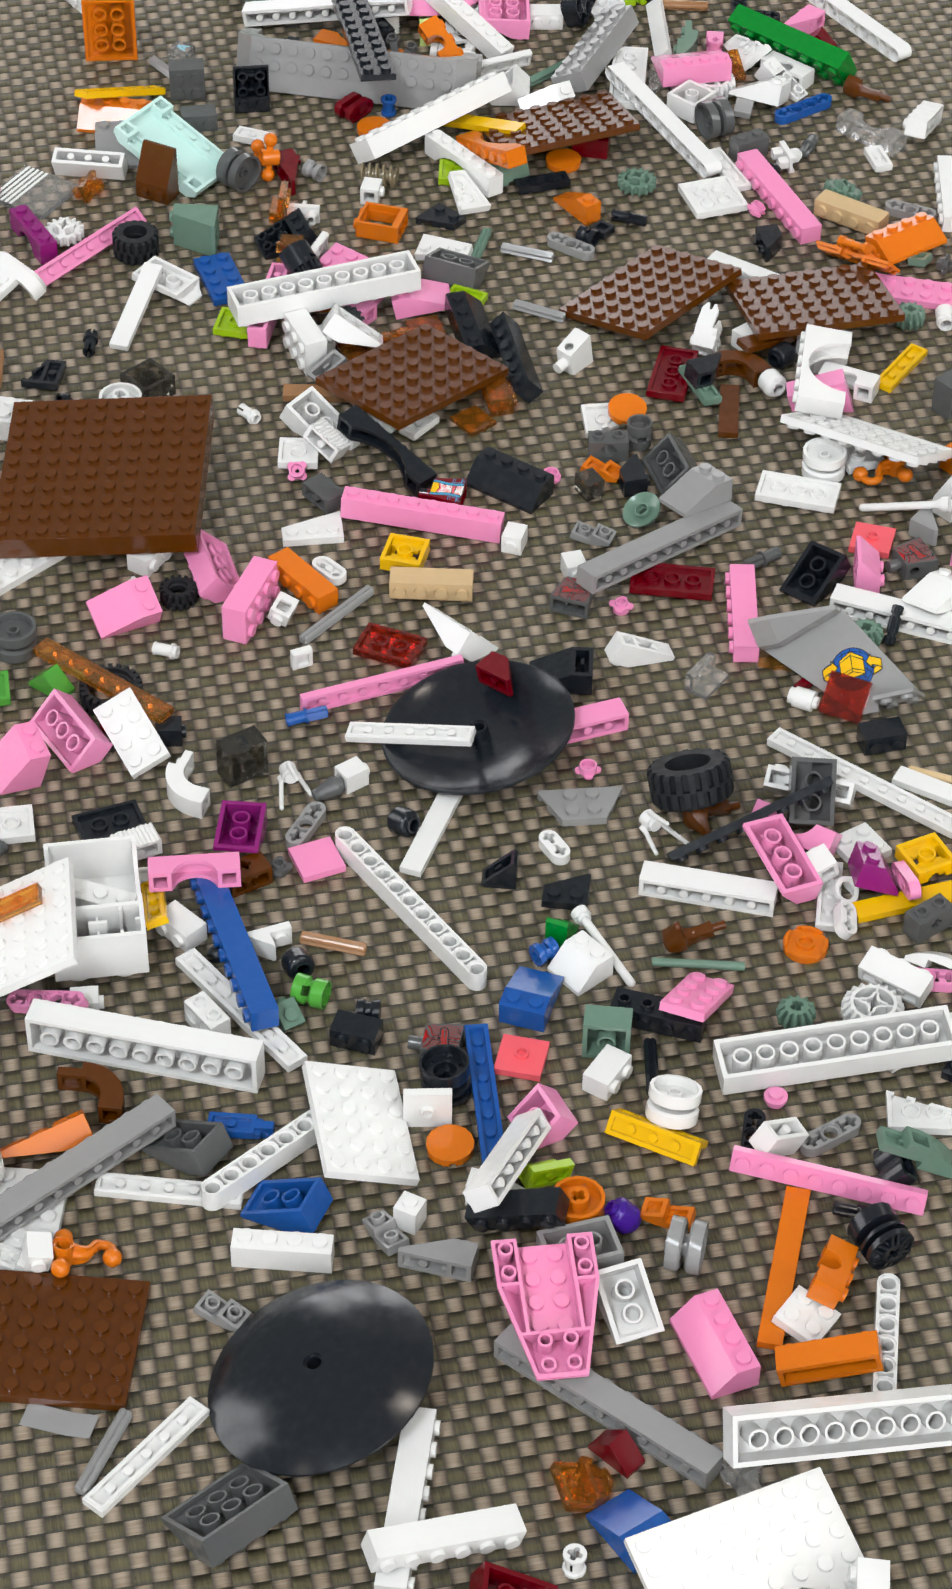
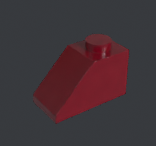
(496, 673)

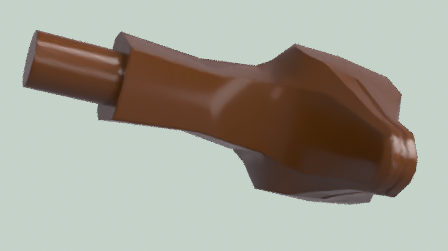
(855, 87)
(698, 819)
(678, 938)

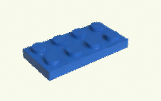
(217, 274)

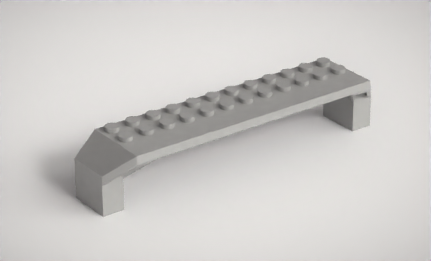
(331, 73)

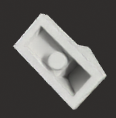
(268, 938)

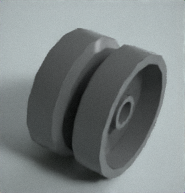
(714, 118)
(238, 169)
(17, 637)

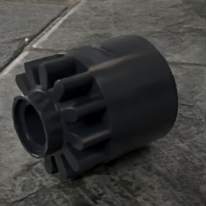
(299, 257)

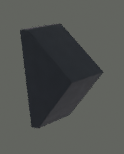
(502, 872)

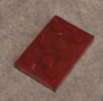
(389, 645)

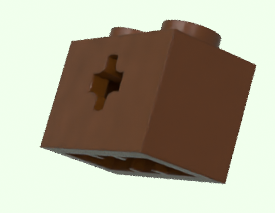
(255, 873)

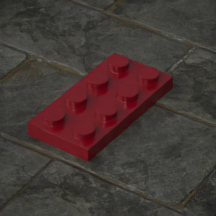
(665, 378)
(674, 581)

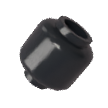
(782, 355)
(403, 821)
(297, 960)

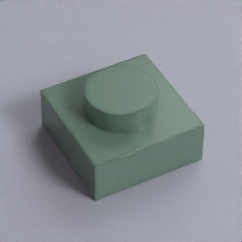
(920, 260)

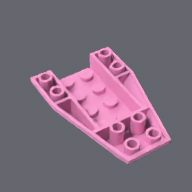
(551, 1302)

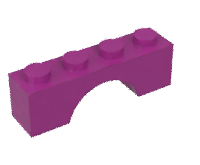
(26, 223)

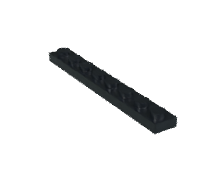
(779, 806)

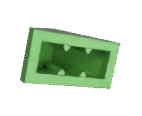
(52, 678)

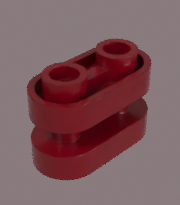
(353, 107)

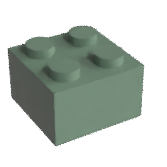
(606, 1026)

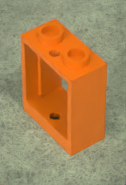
(383, 213)

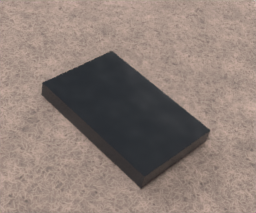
(108, 820)

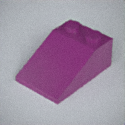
(241, 826)

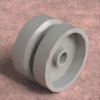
(684, 1244)

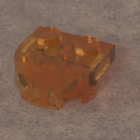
(279, 203)
(581, 1484)

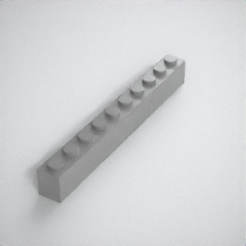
(657, 546)
(84, 1163)
(620, 1409)

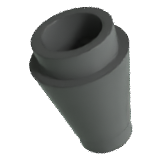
(328, 789)

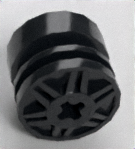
(446, 1068)
(880, 1235)

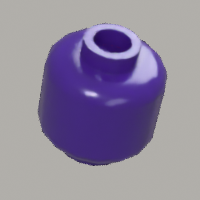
(623, 1215)

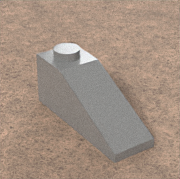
(443, 1258)

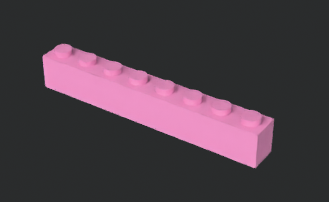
(779, 196)
(422, 514)

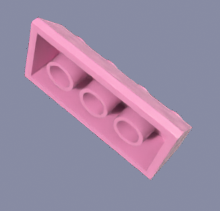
(212, 568)
(71, 732)
(784, 858)
(716, 1345)

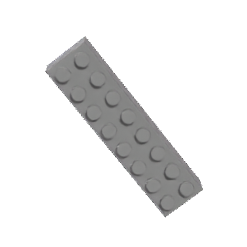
(596, 47)

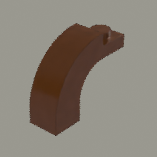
(743, 365)
(98, 1082)

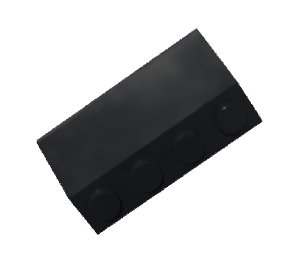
(470, 323)
(510, 480)

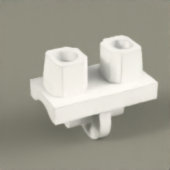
(786, 157)
(311, 211)

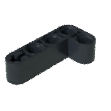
(576, 12)

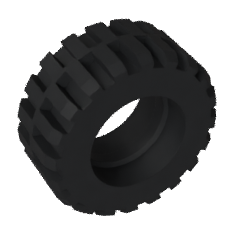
(690, 780)

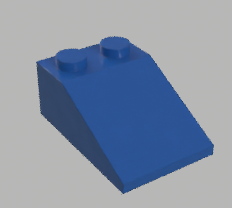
(529, 998)
(289, 1204)
(623, 1518)

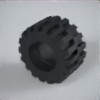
(135, 242)

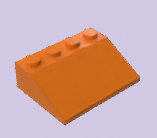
(109, 30)

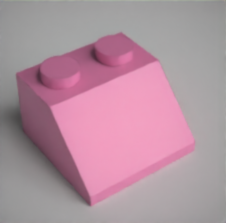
(867, 567)
(554, 1110)

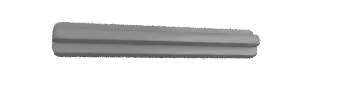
(103, 1451)

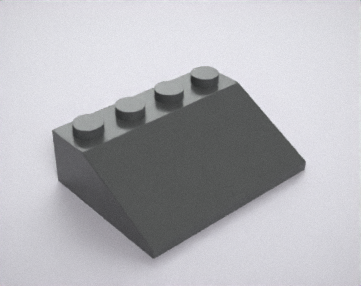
(230, 1513)

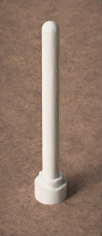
(942, 504)
(582, 916)

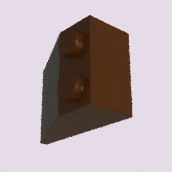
(157, 173)

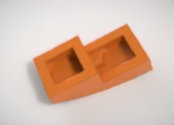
(607, 471)
(660, 1212)

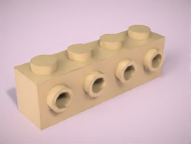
(850, 212)
(431, 584)

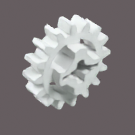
(66, 230)

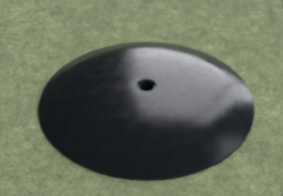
(512, 735)
(321, 1378)

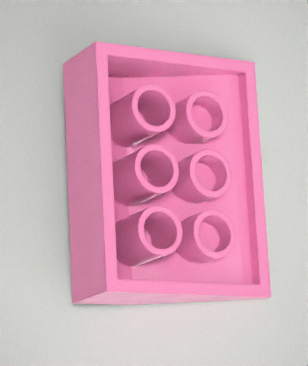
(507, 17)
(696, 66)

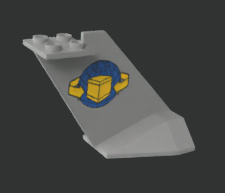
(829, 640)

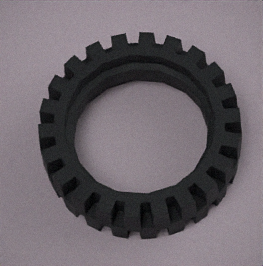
(90, 702)

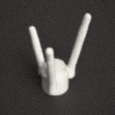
(290, 775)
(653, 822)

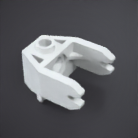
(707, 334)

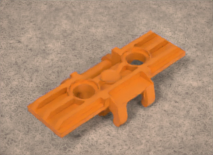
(857, 252)

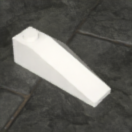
(458, 637)

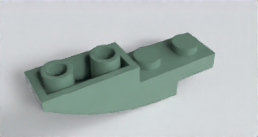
(688, 41)
(919, 1146)

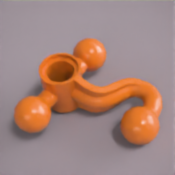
(268, 156)
(885, 467)
(69, 1253)

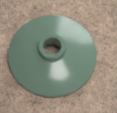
(641, 509)

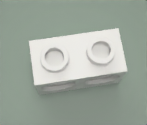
(204, 1014)

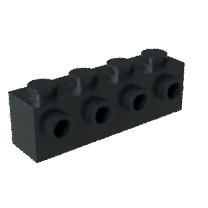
(649, 1017)
(523, 1210)

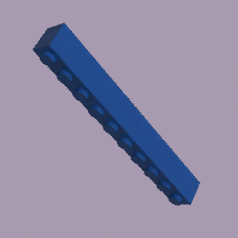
(237, 953)

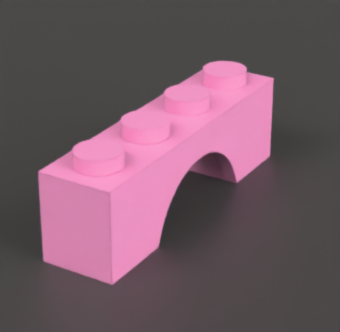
(814, 837)
(168, 871)

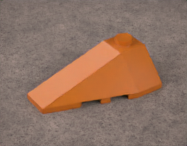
(60, 1137)

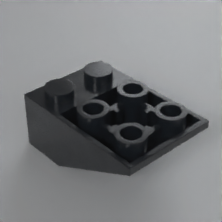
(251, 89)
(294, 224)
(571, 667)

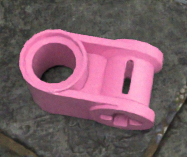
(714, 40)

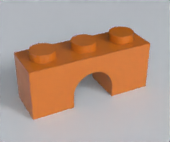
(434, 31)
(834, 1272)

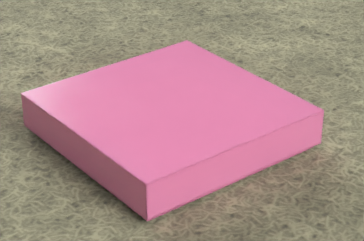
(317, 859)

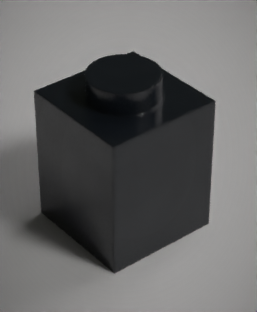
(172, 731)

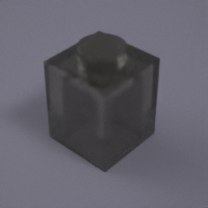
(589, 484)

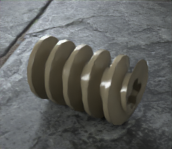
(388, 176)

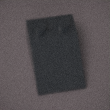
(815, 574)

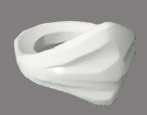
(847, 882)

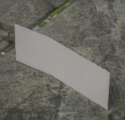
(59, 1421)

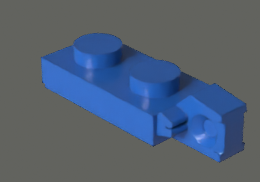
(243, 1125)

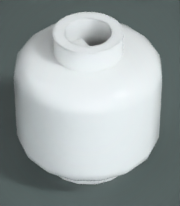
(772, 382)

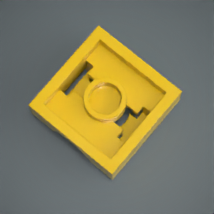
(405, 548)
(925, 851)

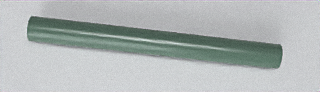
(698, 964)

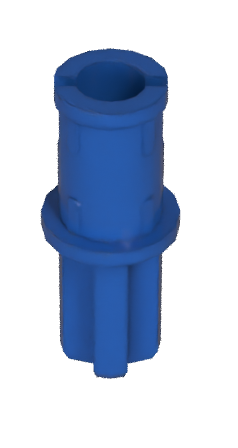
(306, 715)

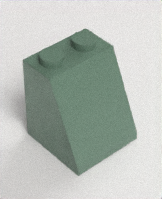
(195, 227)

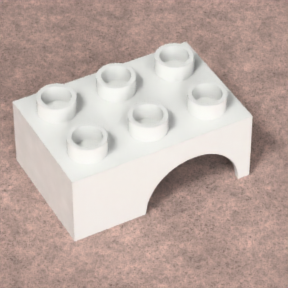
(108, 934)

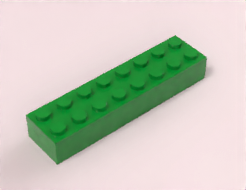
(825, 58)

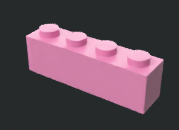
(599, 720)

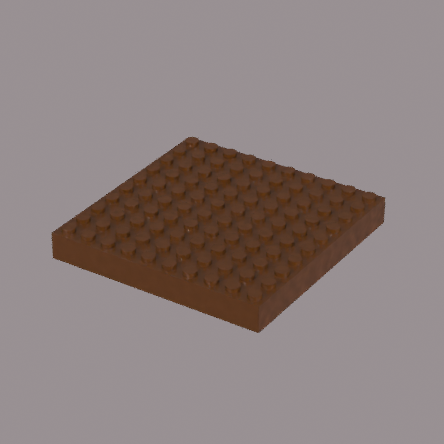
(105, 476)

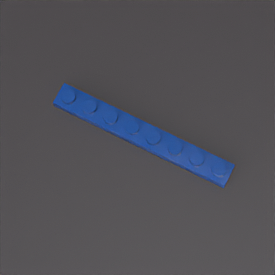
(483, 1087)

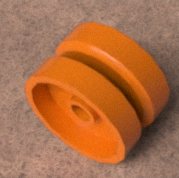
(585, 1197)

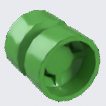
(315, 992)

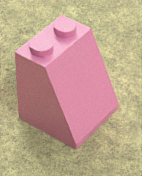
(22, 758)

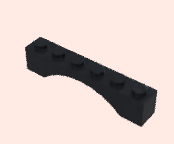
(362, 428)

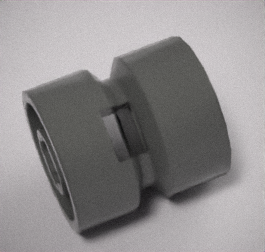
(639, 432)

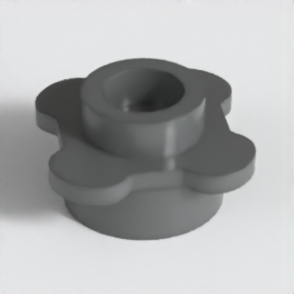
(944, 264)
(280, 867)

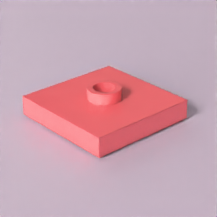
(877, 536)
(521, 1057)

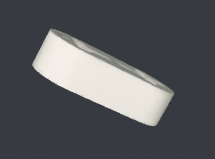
(557, 845)
(845, 919)

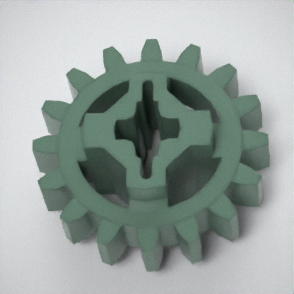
(636, 181)
(843, 187)

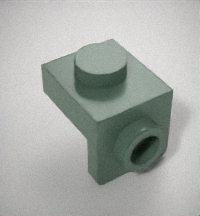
(289, 1013)

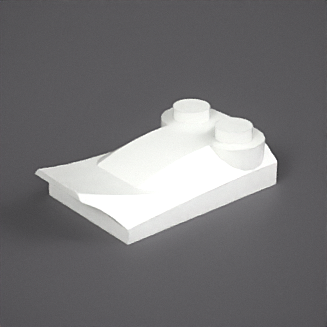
(175, 282)

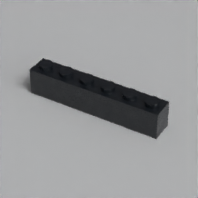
(516, 357)

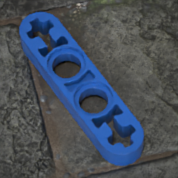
(804, 108)

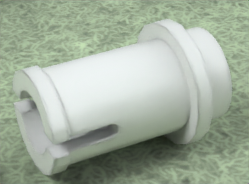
(251, 415)
(171, 651)

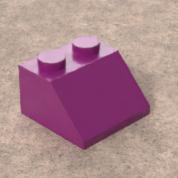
(871, 869)

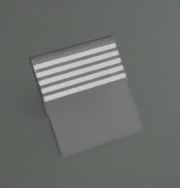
(37, 190)

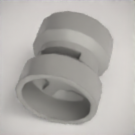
(314, 170)

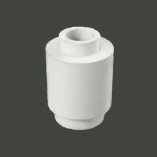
(944, 317)
(803, 698)

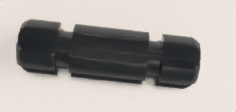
(893, 624)

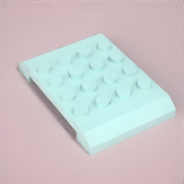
(195, 153)

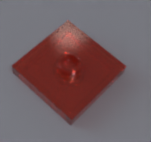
(845, 697)

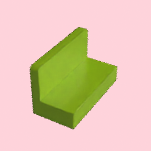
(546, 1173)

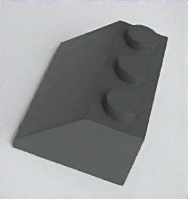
(454, 268)
(668, 462)
(821, 808)

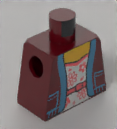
(446, 490)

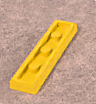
(901, 367)
(154, 907)

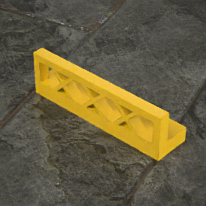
(648, 1135)

